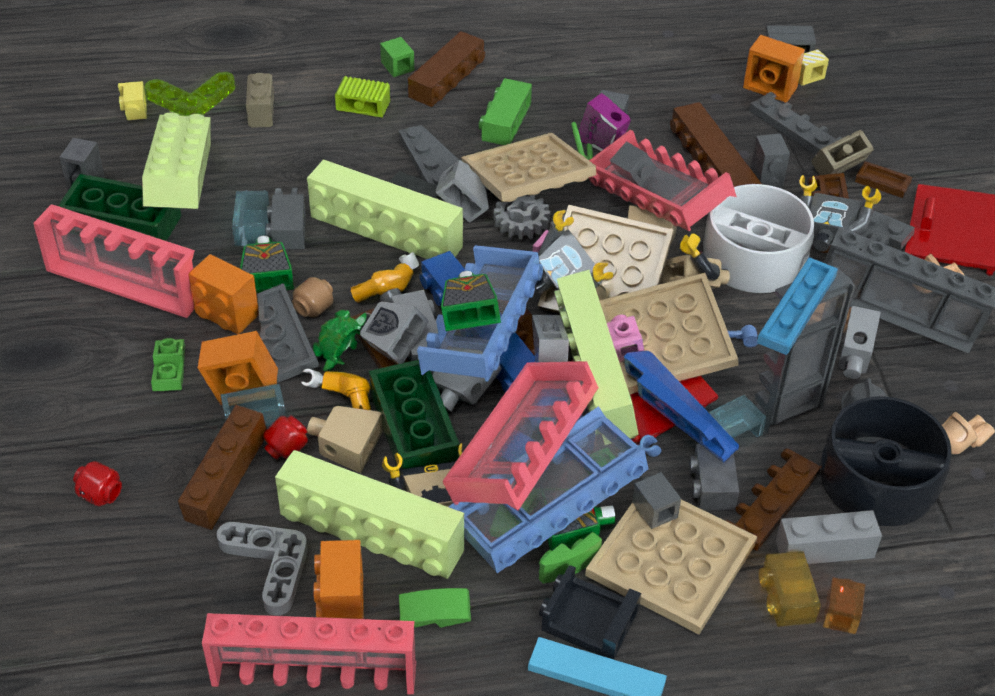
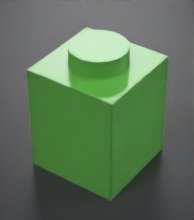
(397, 56)

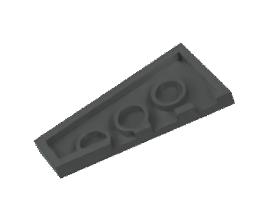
(426, 153)
(284, 334)

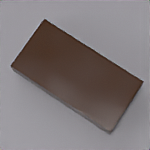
(883, 179)

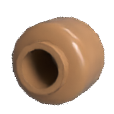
(312, 297)

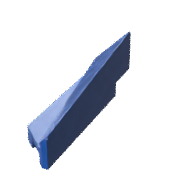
(676, 403)

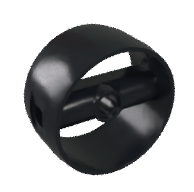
(852, 464)

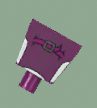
(603, 122)

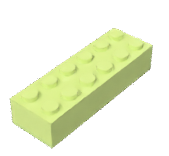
(177, 161)
(384, 211)
(592, 343)
(372, 512)

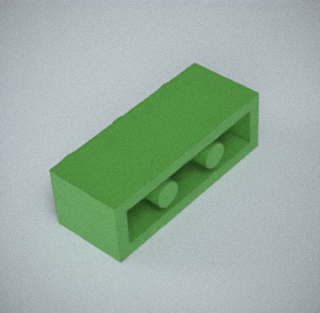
(506, 112)

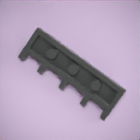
(791, 124)

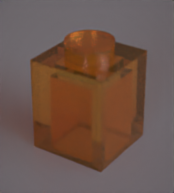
(844, 605)

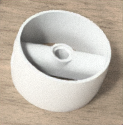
(760, 237)

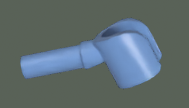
(747, 334)
(646, 441)

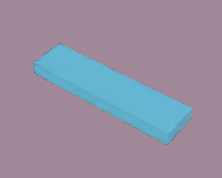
(593, 671)

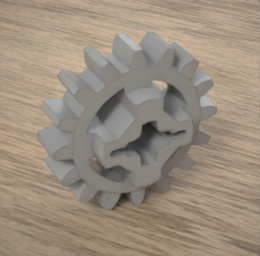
(522, 216)

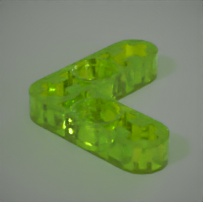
(191, 103)

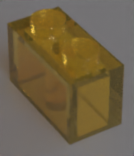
(789, 589)

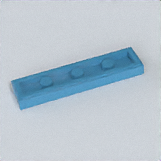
(797, 306)

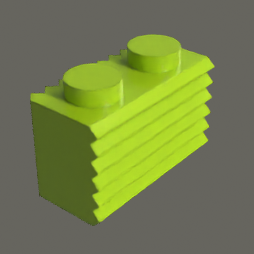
(362, 96)

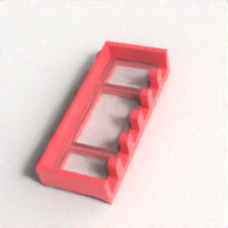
(671, 190)
(116, 259)
(522, 434)
(309, 643)

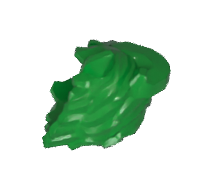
(337, 336)

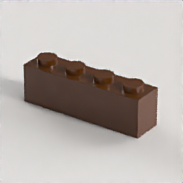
(446, 69)
(222, 467)

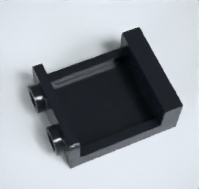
(588, 614)

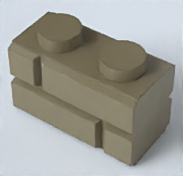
(260, 100)
(843, 154)

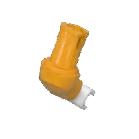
(387, 279)
(346, 383)

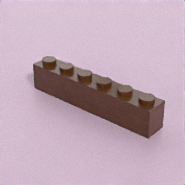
(709, 144)

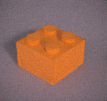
(773, 68)
(224, 294)
(236, 364)
(339, 580)

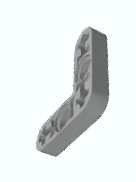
(276, 551)

